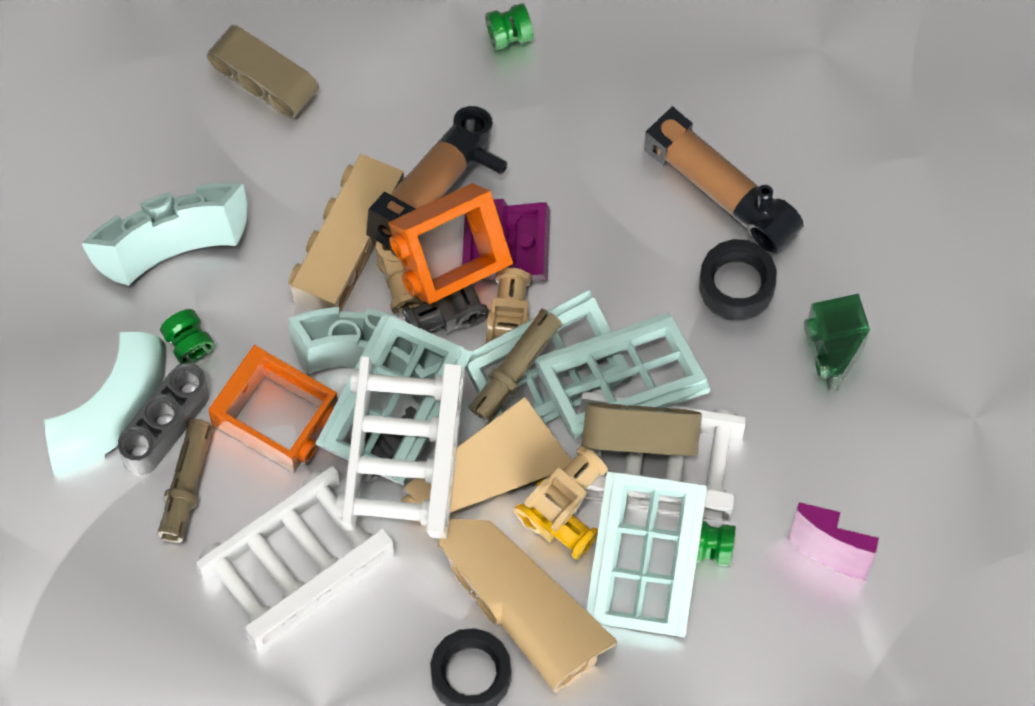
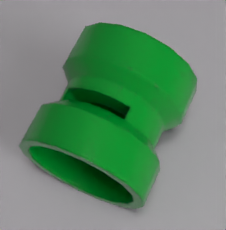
(509, 26)
(187, 337)
(716, 543)

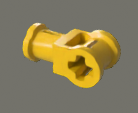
(573, 534)

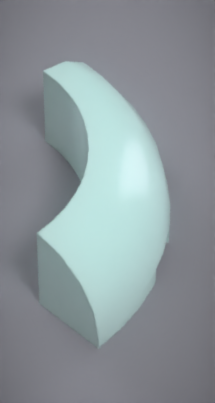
(168, 228)
(338, 338)
(94, 428)

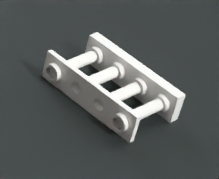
(436, 471)
(718, 504)
(299, 599)

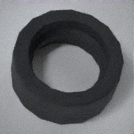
(739, 251)
(470, 639)

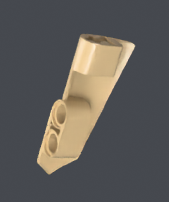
(526, 601)

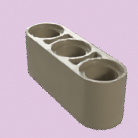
(262, 71)
(641, 429)

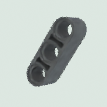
(162, 437)

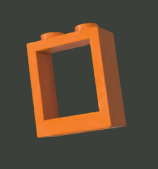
(487, 234)
(243, 384)

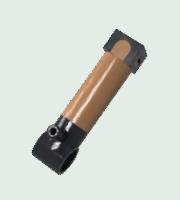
(438, 170)
(768, 220)

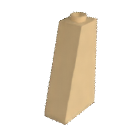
(499, 458)

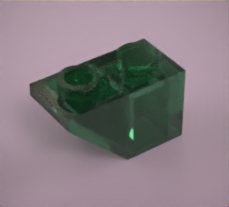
(839, 335)

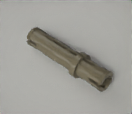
(506, 377)
(181, 496)

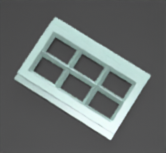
(568, 312)
(614, 342)
(377, 350)
(684, 558)

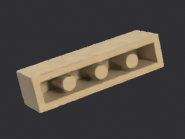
(341, 246)

